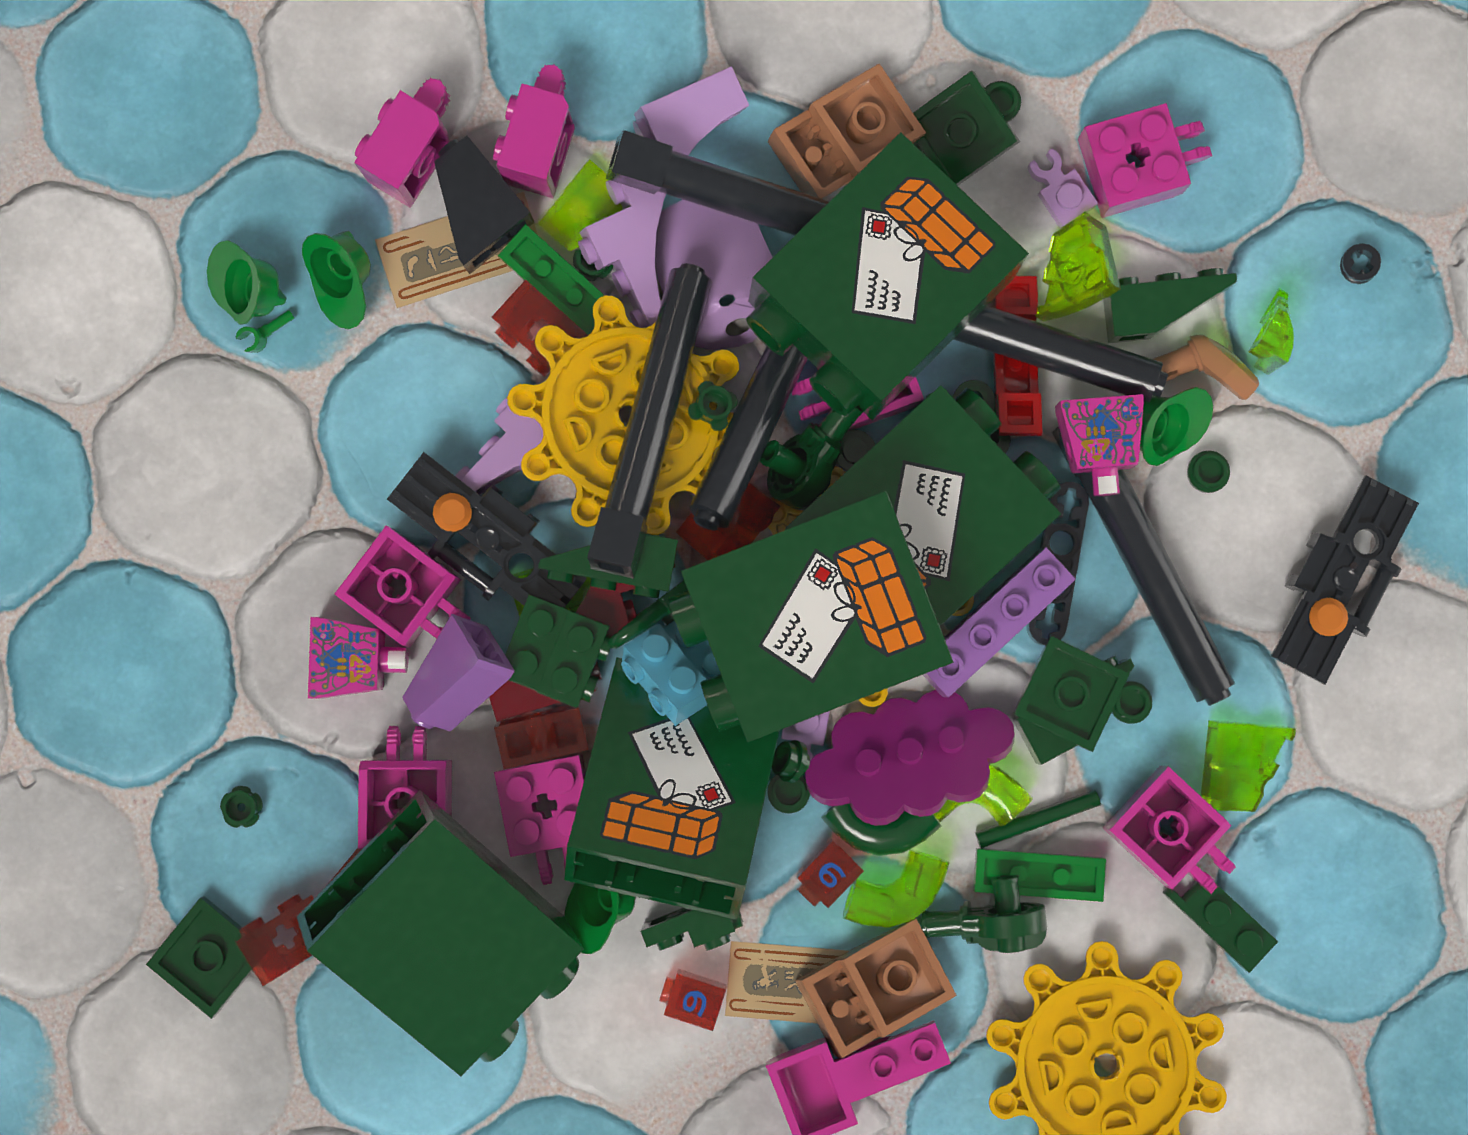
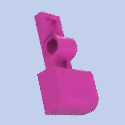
(820, 1089)

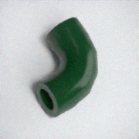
(881, 839)

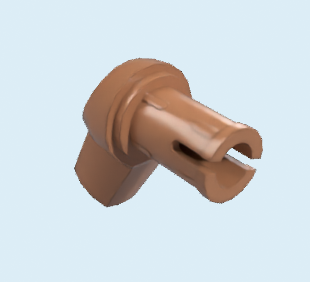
(1213, 360)

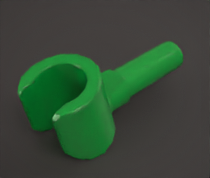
(263, 332)

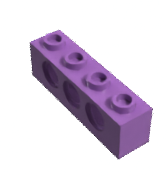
(1000, 619)

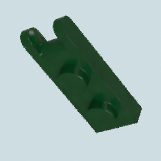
(1225, 924)

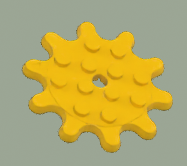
(582, 405)
(1096, 1016)

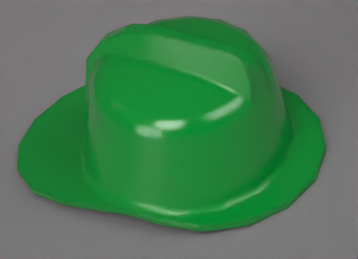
(337, 273)
(242, 283)
(1174, 424)
(594, 913)

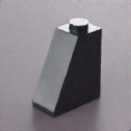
(478, 203)

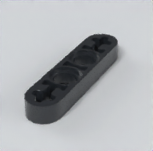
(1069, 561)

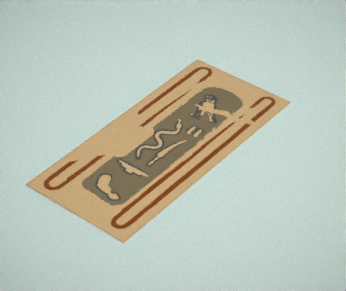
(426, 263)
(764, 980)

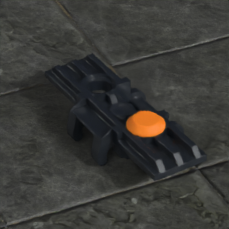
(488, 521)
(1331, 574)

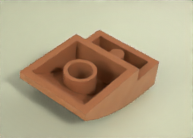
(843, 133)
(875, 988)

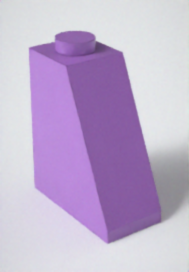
(457, 675)

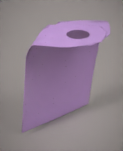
(727, 250)

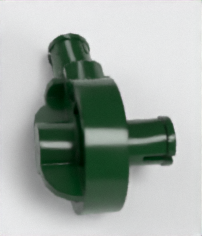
(806, 460)
(1000, 927)

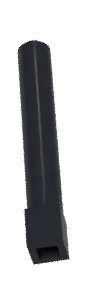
(656, 167)
(1065, 353)
(746, 438)
(623, 520)
(1160, 588)

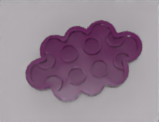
(910, 757)

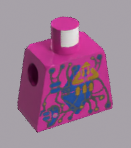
(1101, 437)
(349, 659)

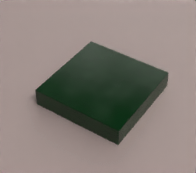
(964, 129)
(1071, 693)
(203, 958)

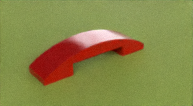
(1016, 382)

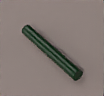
(1038, 818)

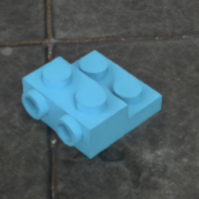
(670, 670)

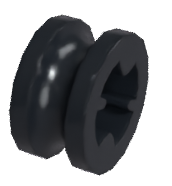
(1373, 264)

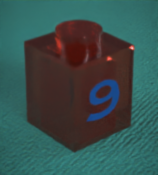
(827, 875)
(693, 999)

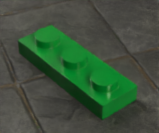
(552, 276)
(1042, 873)

